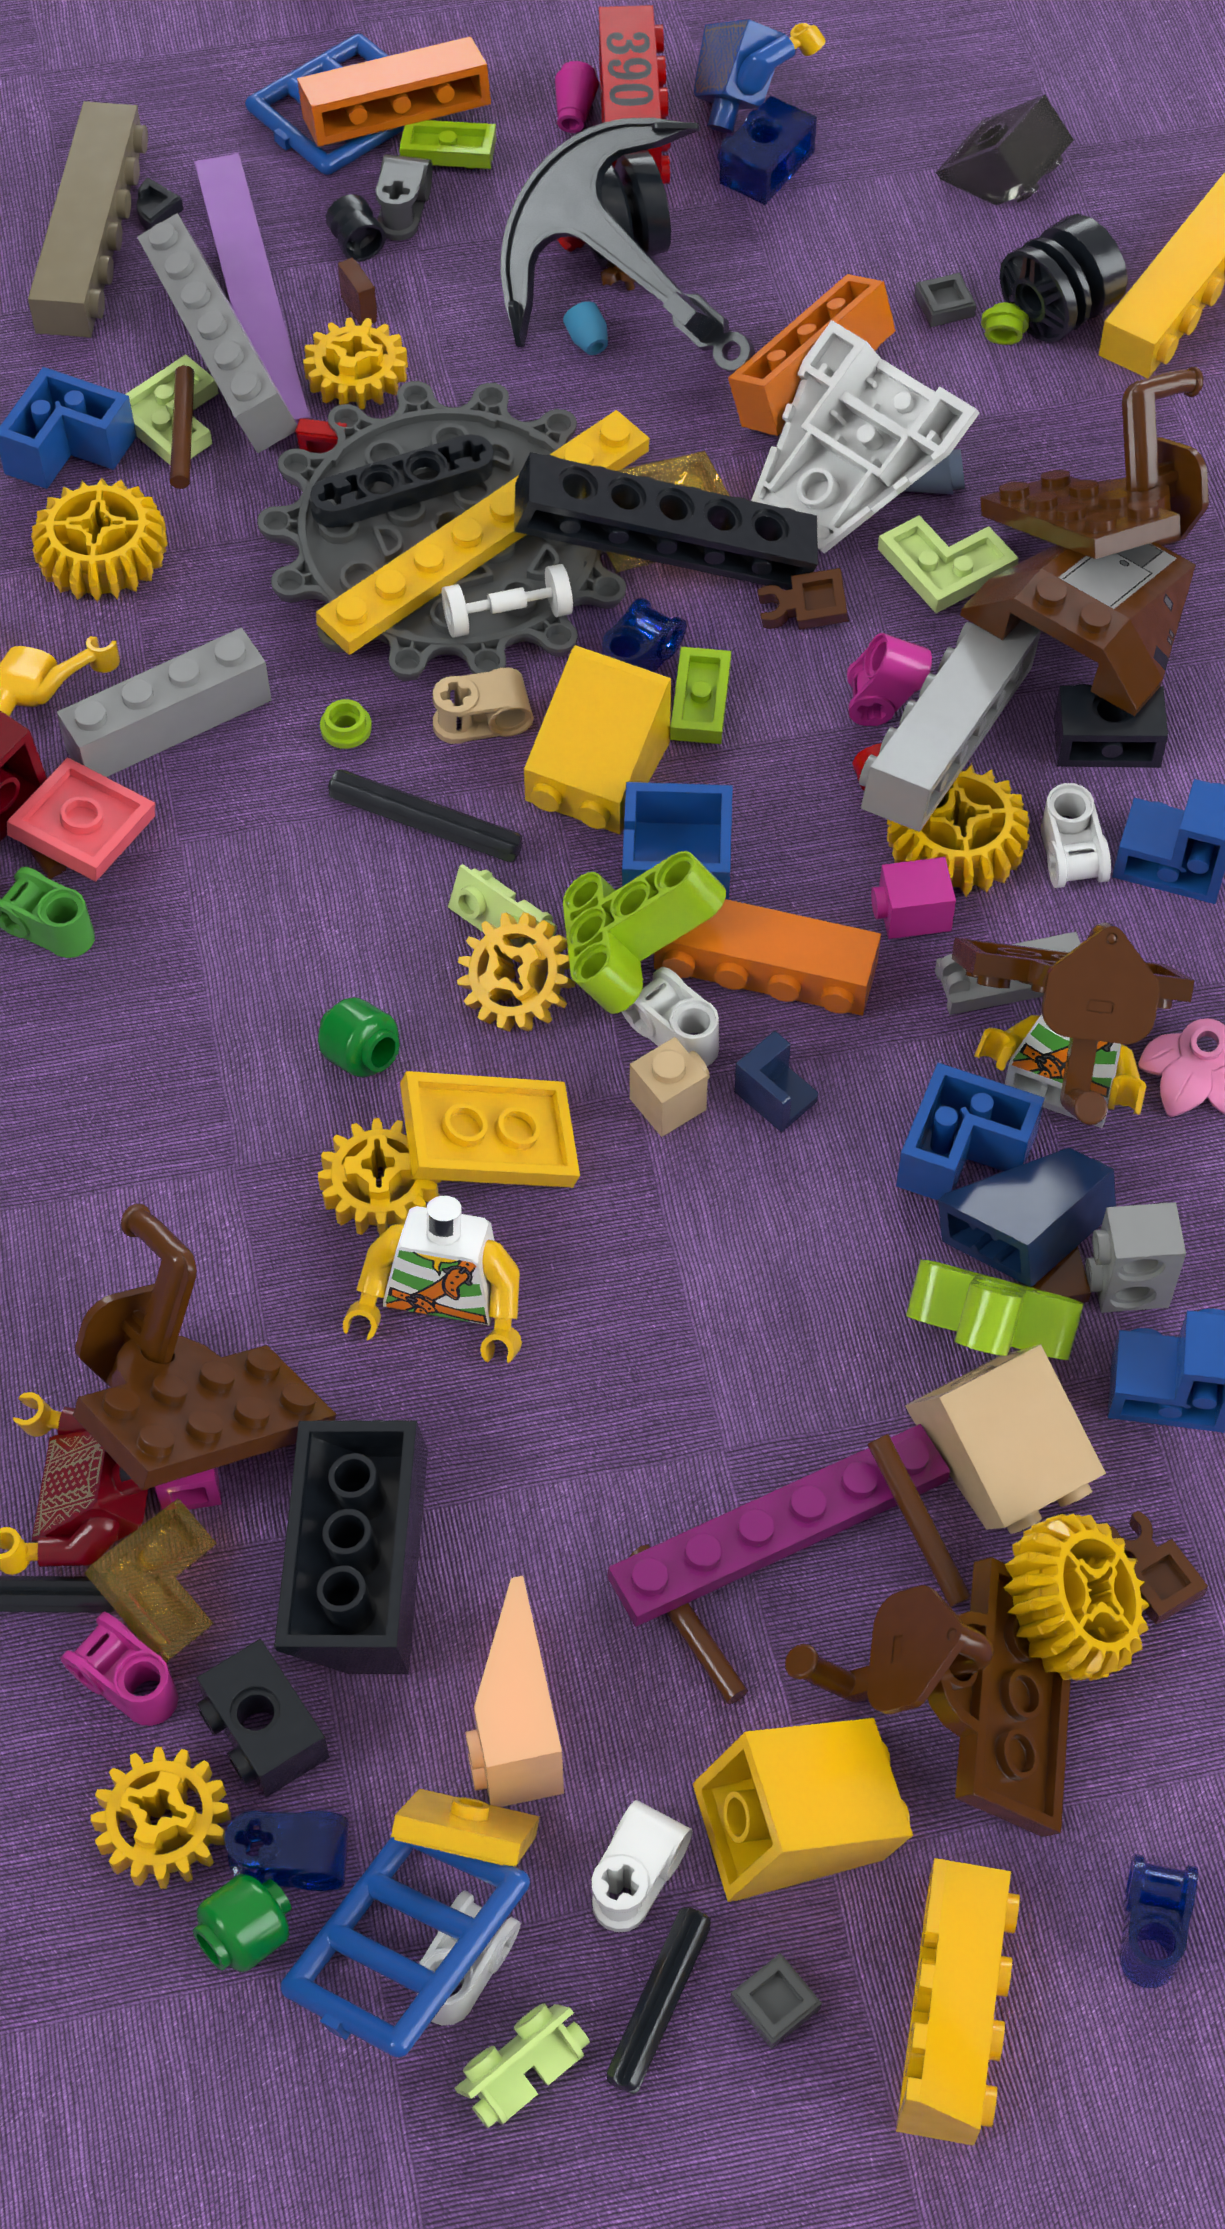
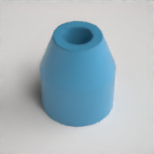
(587, 327)

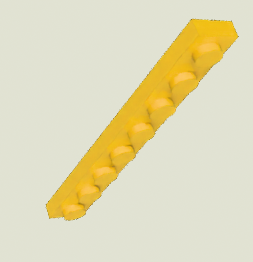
(461, 544)

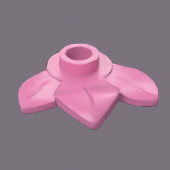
(1185, 1069)

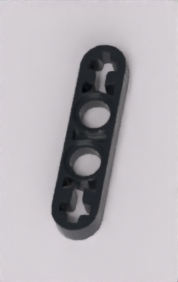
(399, 474)

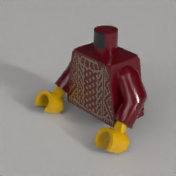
(82, 1498)

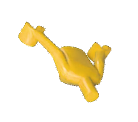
(33, 676)

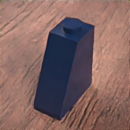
(1029, 1213)

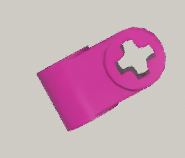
(886, 678)
(115, 1664)

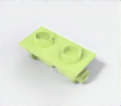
(483, 898)
(500, 2076)

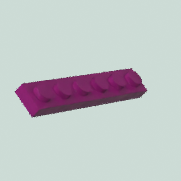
(769, 1529)

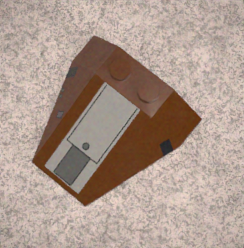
(1107, 608)

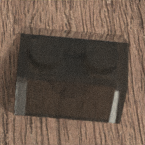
(1009, 153)

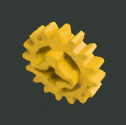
(355, 363)
(497, 983)
(351, 1175)
(136, 1803)

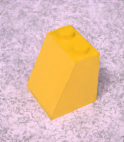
(598, 733)
(800, 1805)

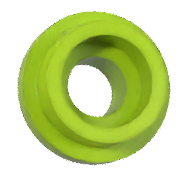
(1004, 323)
(343, 714)

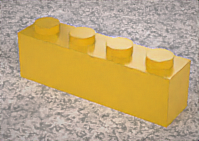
(955, 2003)

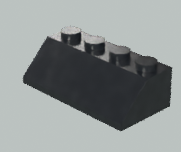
(353, 1545)

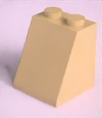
(1010, 1439)

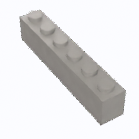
(218, 333)
(946, 723)

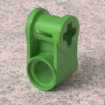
(47, 914)

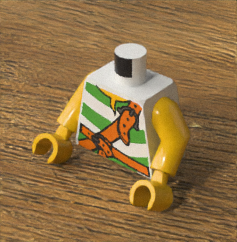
(1040, 1061)
(442, 1268)

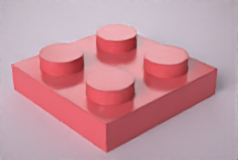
(81, 819)

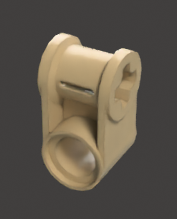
(485, 703)

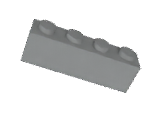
(166, 704)

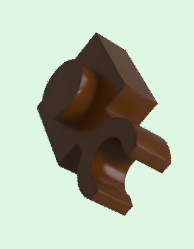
(815, 601)
(1167, 1573)

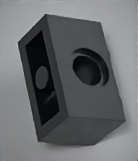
(1103, 735)
(254, 1684)

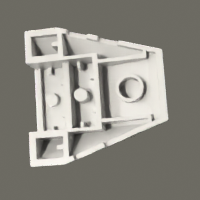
(856, 436)

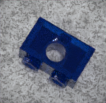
(767, 149)

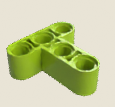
(619, 928)
(993, 1312)

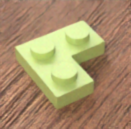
(153, 408)
(942, 572)

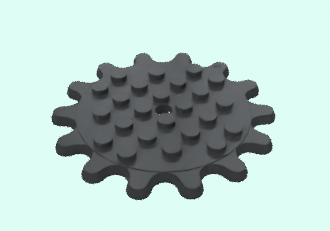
(343, 556)

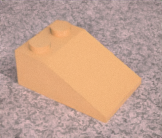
(516, 1733)

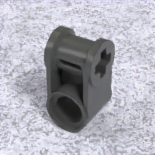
(402, 193)

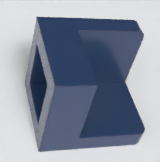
(770, 1085)

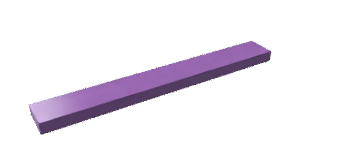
(248, 272)

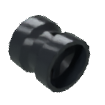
(355, 227)

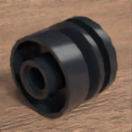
(1064, 277)

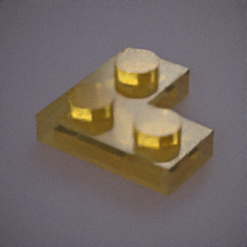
(143, 1585)

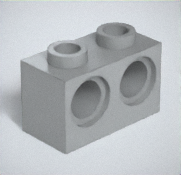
(1136, 1257)

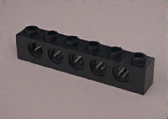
(663, 522)

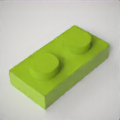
(450, 143)
(700, 695)

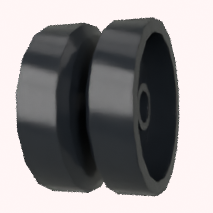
(638, 202)

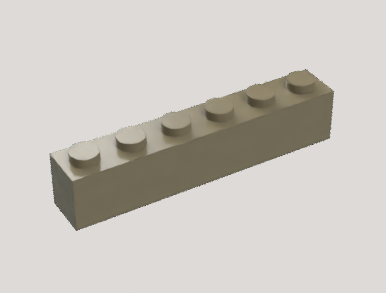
(87, 220)

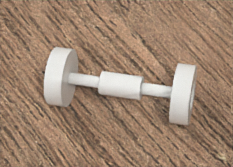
(557, 591)

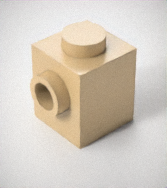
(669, 1086)

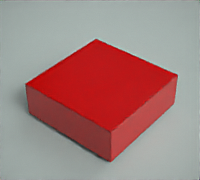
(316, 435)

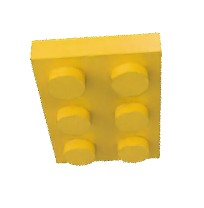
(489, 1129)

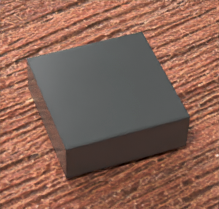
(945, 299)
(775, 2001)

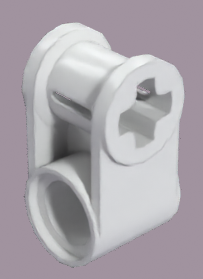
(1074, 845)
(673, 1010)
(640, 1858)
(488, 1962)

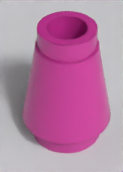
(575, 92)

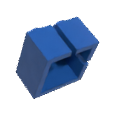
(676, 819)

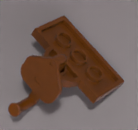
(1154, 503)
(1088, 995)
(170, 1398)
(978, 1686)

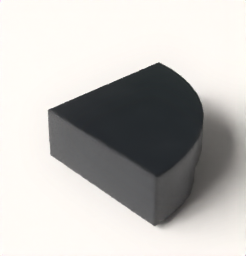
(156, 203)

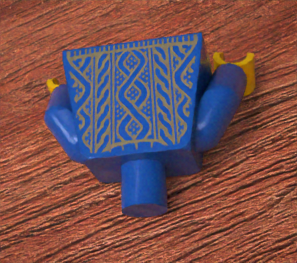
(740, 62)

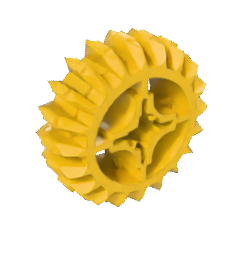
(99, 539)
(991, 830)
(1076, 1597)

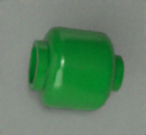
(358, 1037)
(242, 1923)

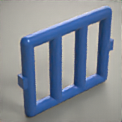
(289, 136)
(431, 1986)

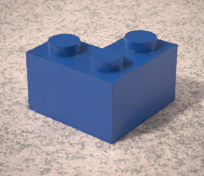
(63, 419)
(1175, 846)
(966, 1120)
(1172, 1377)

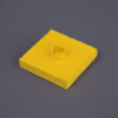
(465, 1827)

